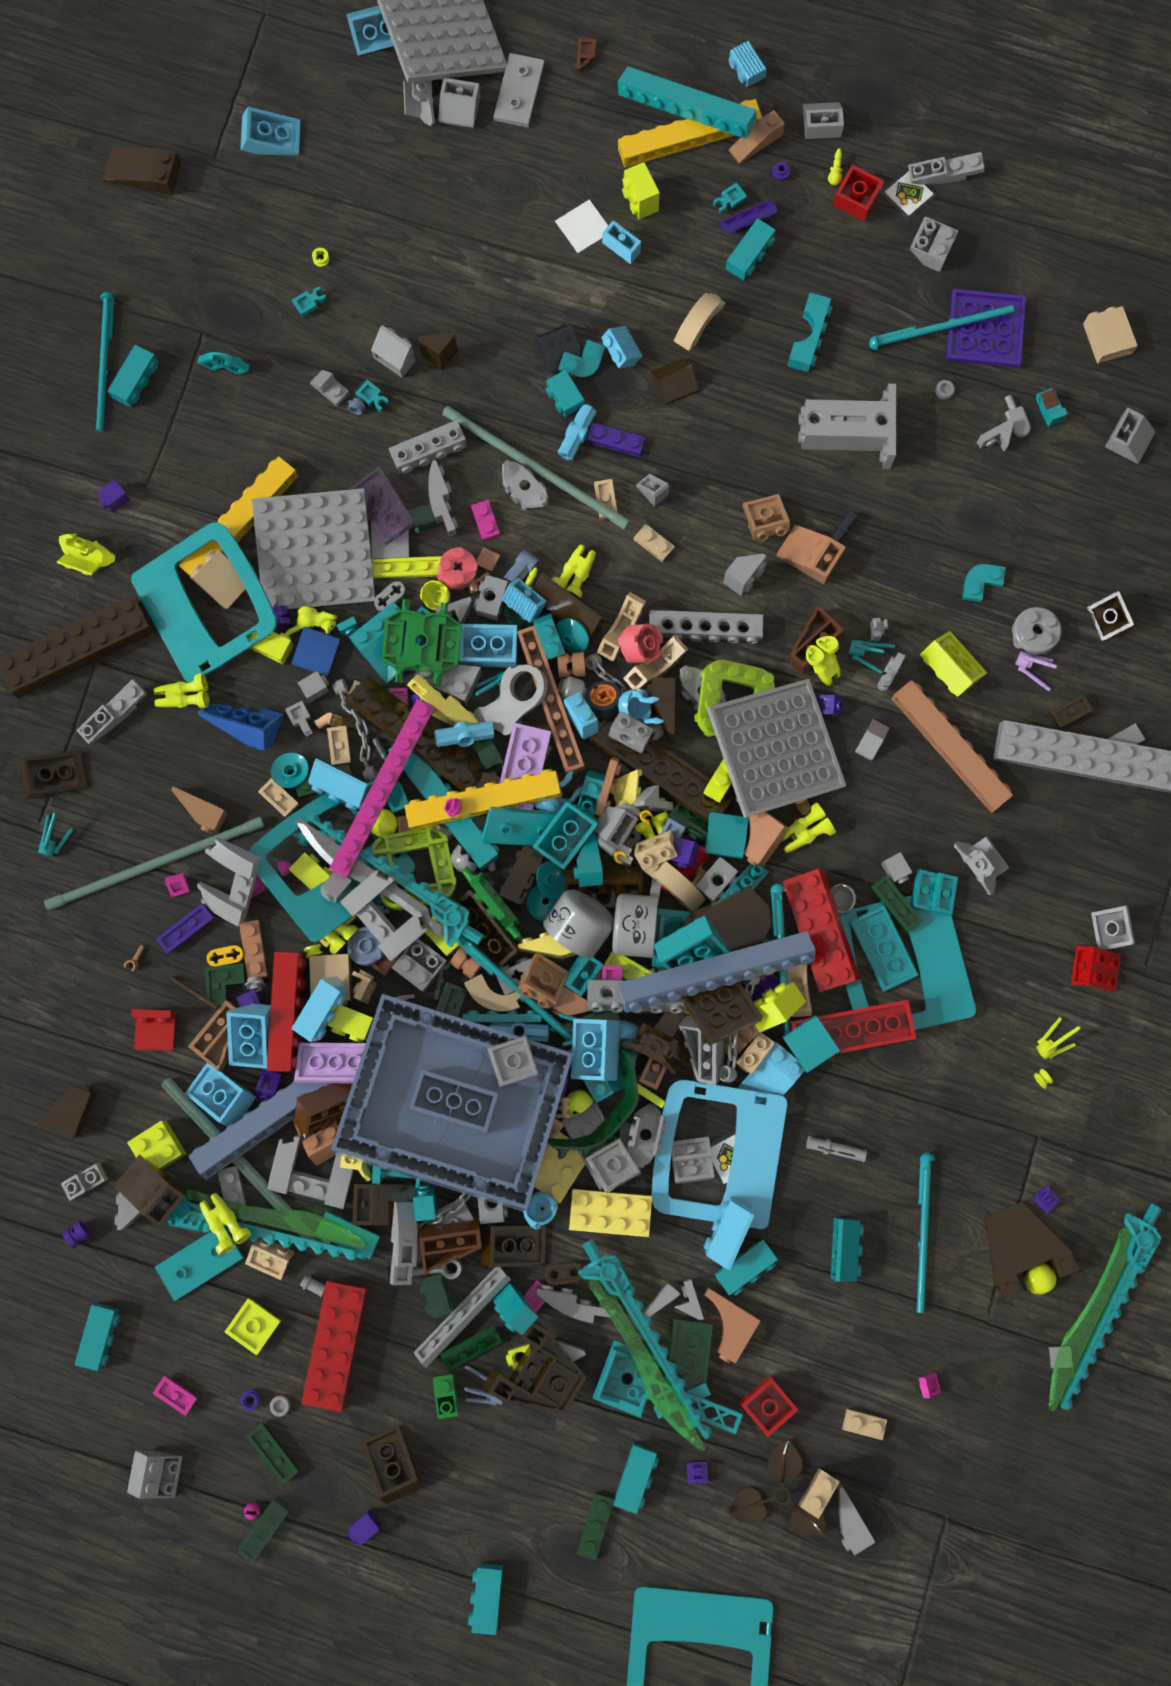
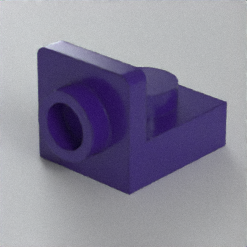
(830, 704)
(267, 1085)

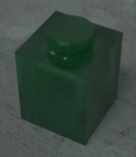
(423, 517)

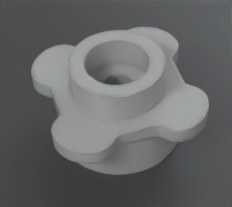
(255, 983)

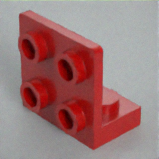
(1096, 968)
(154, 1029)

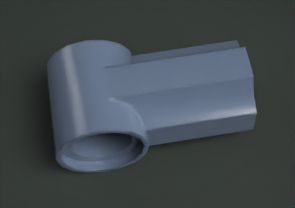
(523, 566)

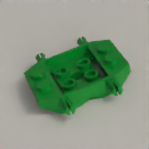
(421, 657)
(494, 903)

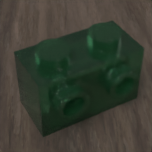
(437, 1295)

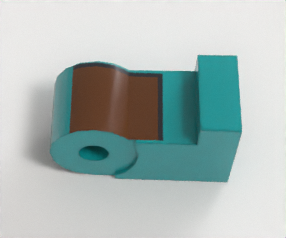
(1050, 407)

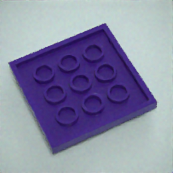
(990, 340)

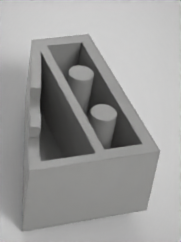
(457, 682)

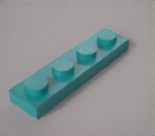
(511, 1016)

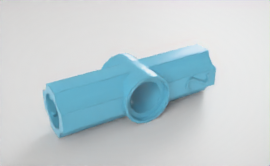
(577, 432)
(464, 734)
(533, 1032)

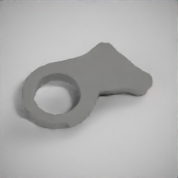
(508, 707)

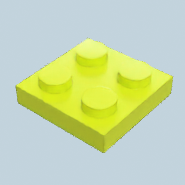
(252, 1326)

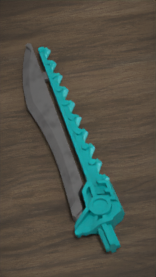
(444, 909)

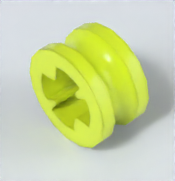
(320, 251)
(313, 950)
(1043, 1078)

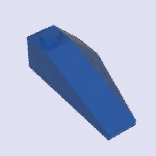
(250, 727)

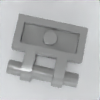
(891, 670)

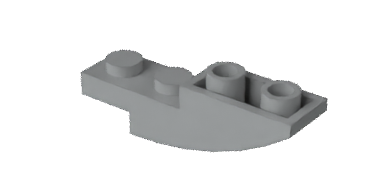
(946, 171)
(439, 498)
(113, 713)
(405, 1243)
(566, 1303)

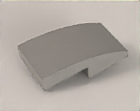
(84, 1181)

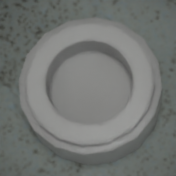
(945, 389)
(280, 1405)

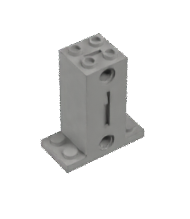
(851, 425)

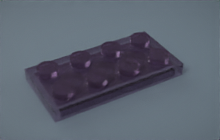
(384, 506)

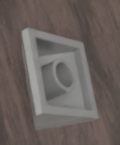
(1113, 928)

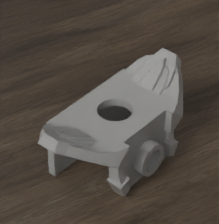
(419, 100)
(513, 475)
(690, 683)
(983, 861)
(640, 1150)

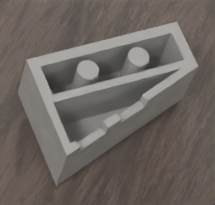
(704, 1058)

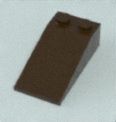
(143, 168)

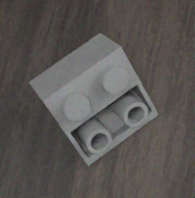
(459, 102)
(823, 120)
(933, 243)
(393, 351)
(1131, 436)
(743, 572)
(419, 965)
(154, 1474)

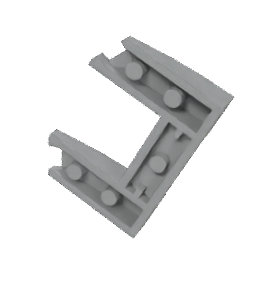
(245, 865)
(360, 903)
(285, 1178)

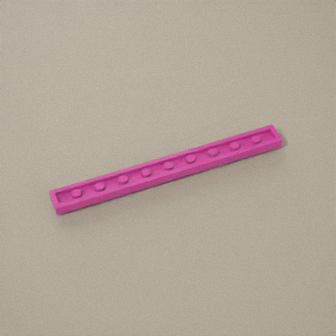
(381, 789)

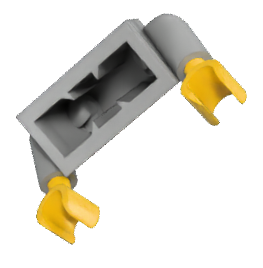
(615, 827)

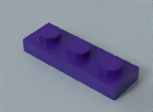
(748, 217)
(616, 439)
(185, 928)

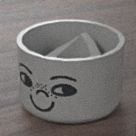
(579, 923)
(634, 925)

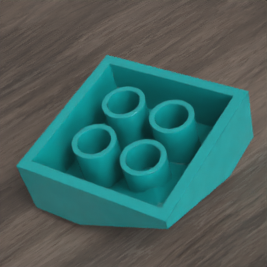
(370, 642)
(690, 944)

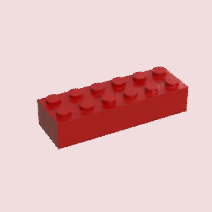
(818, 915)
(285, 1010)
(868, 1026)
(335, 1345)

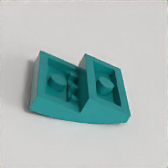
(726, 835)
(934, 892)
(811, 1043)

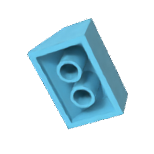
(369, 30)
(488, 645)
(338, 785)
(320, 1008)
(248, 1035)
(595, 1049)
(729, 1232)

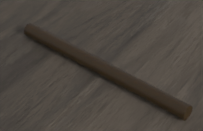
(195, 993)

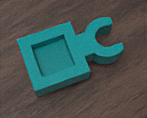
(731, 197)
(307, 302)
(371, 394)

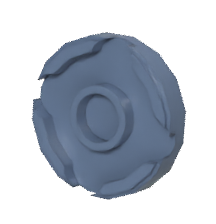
(364, 947)

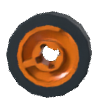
(609, 693)

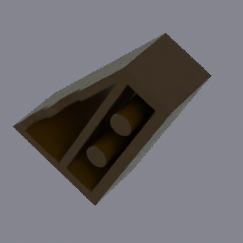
(521, 876)

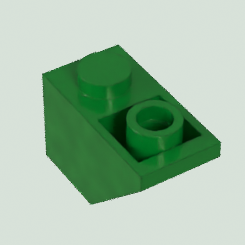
(445, 1394)

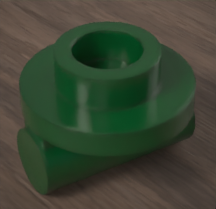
(695, 832)

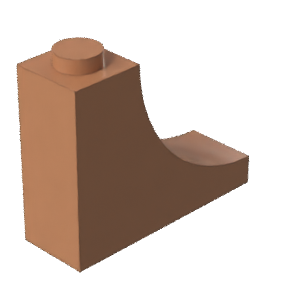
(765, 836)
(737, 1326)

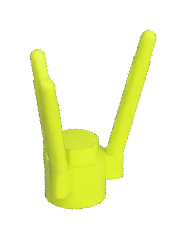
(1048, 1048)

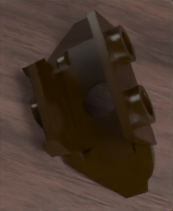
(654, 1045)

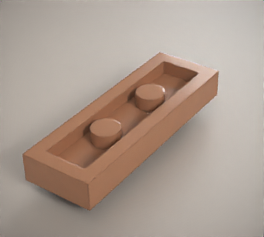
(608, 786)
(253, 949)

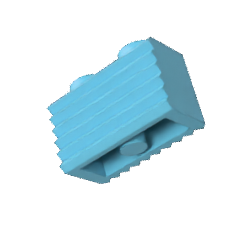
(747, 64)
(621, 242)
(621, 347)
(524, 600)
(581, 715)

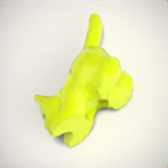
(310, 618)

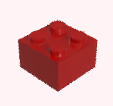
(858, 192)
(768, 1405)

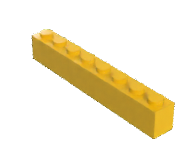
(671, 139)
(240, 516)
(478, 800)

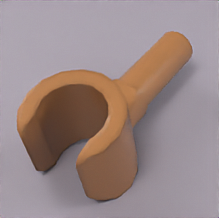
(473, 585)
(699, 874)
(134, 960)

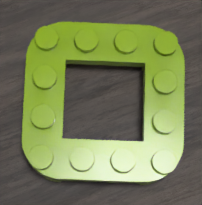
(732, 672)
(416, 840)

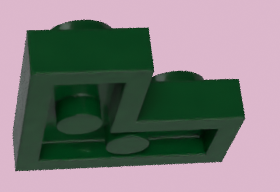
(219, 977)

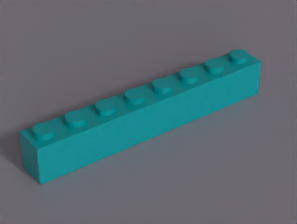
(687, 102)
(464, 830)

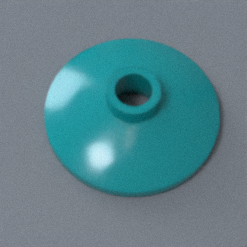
(572, 635)
(284, 765)
(550, 880)
(535, 905)

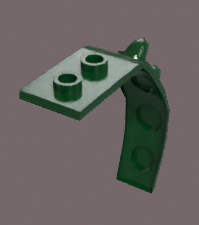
(619, 1115)

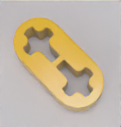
(224, 952)

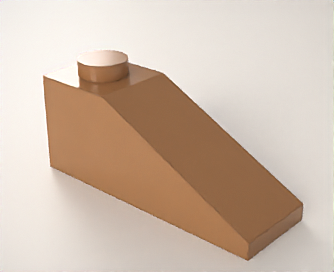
(765, 132)
(204, 813)

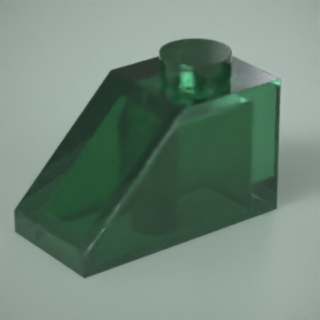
(488, 754)

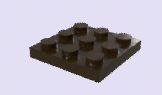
(722, 1011)

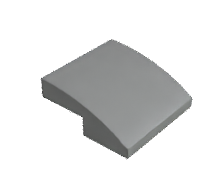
(692, 1160)

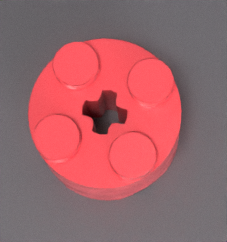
(459, 559)
(641, 643)

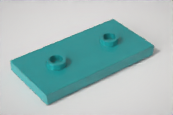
(515, 825)
(883, 948)
(195, 1265)

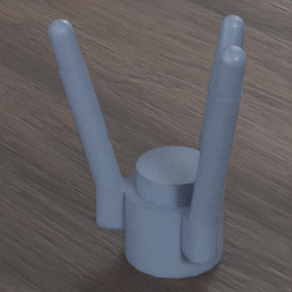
(490, 1399)

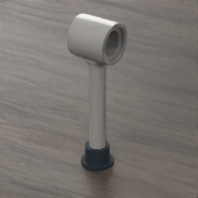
(444, 1270)

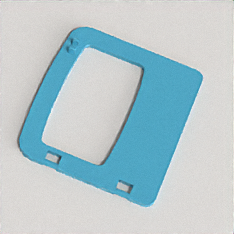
(754, 1152)

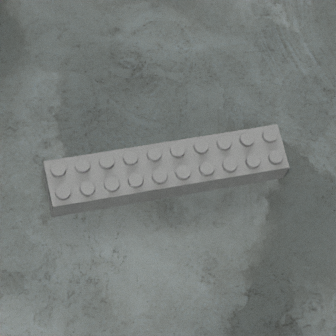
(1083, 756)

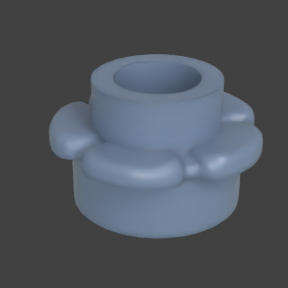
(356, 406)

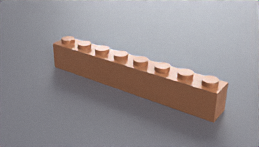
(552, 702)
(952, 746)

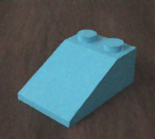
(269, 133)
(774, 1074)
(220, 1095)

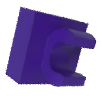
(1046, 1199)
(697, 1472)

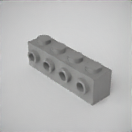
(428, 447)

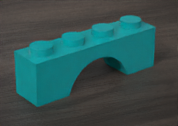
(803, 352)

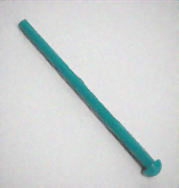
(911, 332)
(106, 335)
(779, 931)
(492, 968)
(924, 1200)

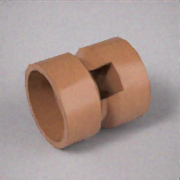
(578, 665)
(463, 961)

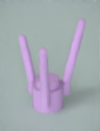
(1025, 660)

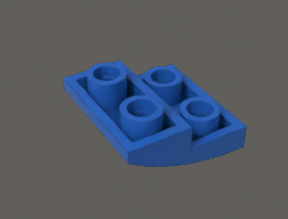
(315, 651)

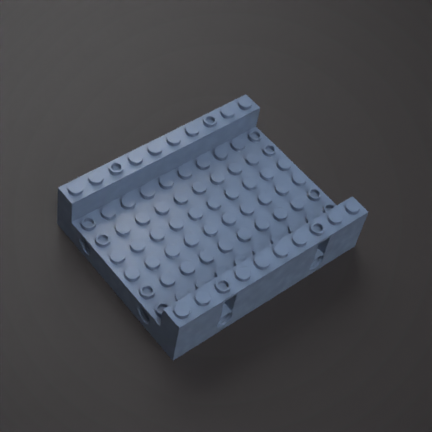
(436, 1110)

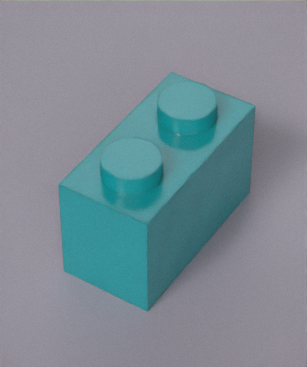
(564, 393)
(548, 636)
(580, 972)
(425, 1202)

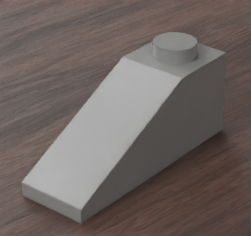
(852, 1526)

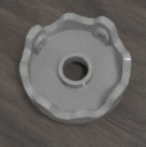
(1036, 643)

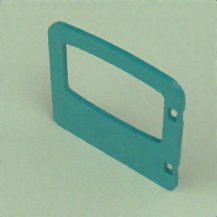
(176, 617)
(310, 910)
(939, 965)
(699, 1618)

